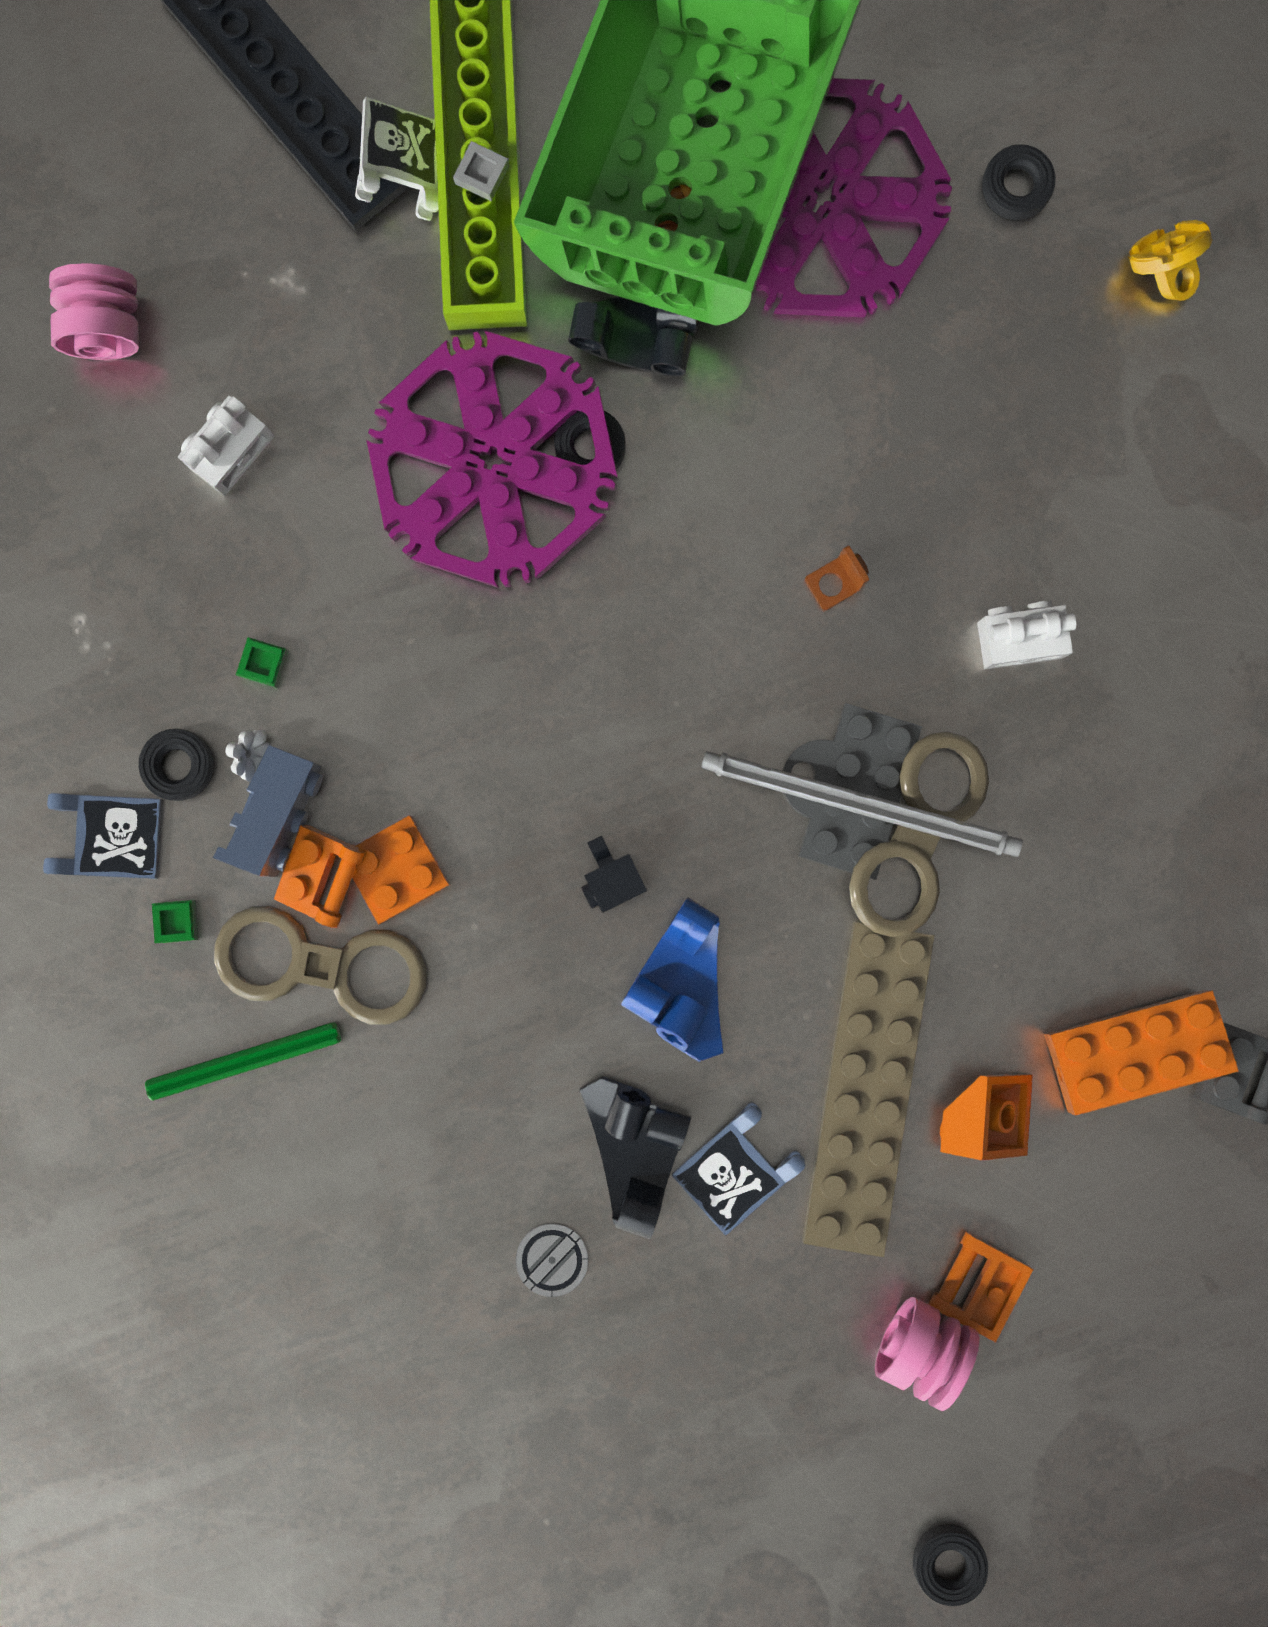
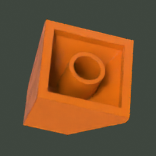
(989, 1118)

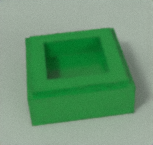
(262, 662)
(174, 921)

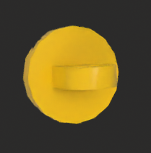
(1171, 252)

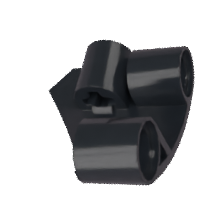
(634, 335)
(636, 1150)

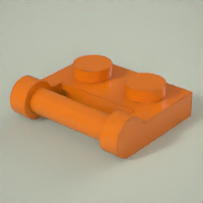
(309, 870)
(993, 1292)

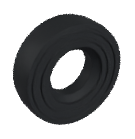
(1025, 158)
(579, 422)
(151, 764)
(956, 1591)

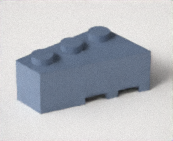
(271, 813)

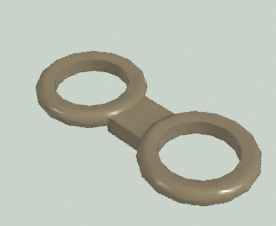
(915, 845)
(320, 965)

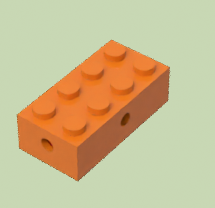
(1141, 1052)

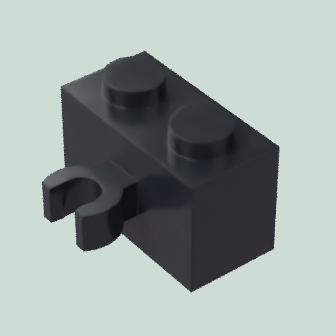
(613, 880)

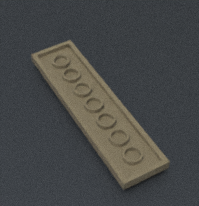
(868, 1091)

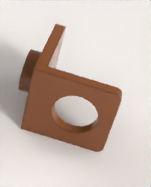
(850, 570)

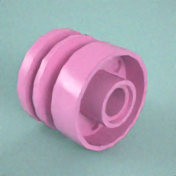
(93, 311)
(927, 1353)

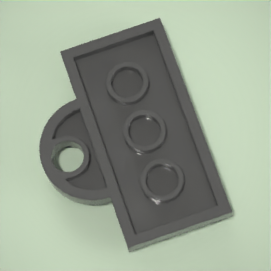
(861, 758)

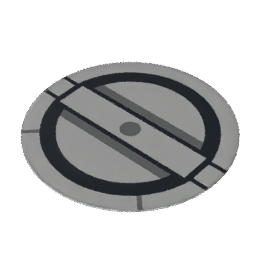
(552, 1260)

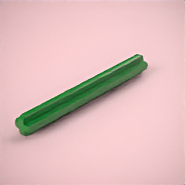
(242, 1061)

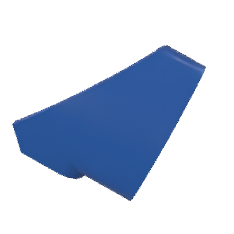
(680, 984)

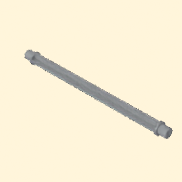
(862, 804)

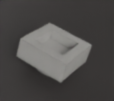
(481, 171)

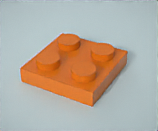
(397, 870)

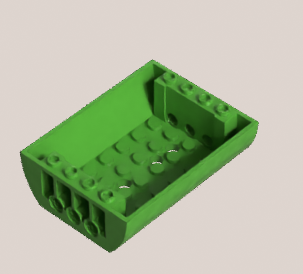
(634, 135)

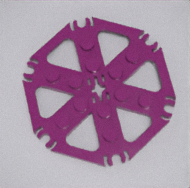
(862, 200)
(498, 495)

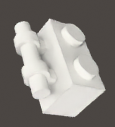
(225, 444)
(1026, 635)

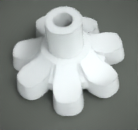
(247, 753)

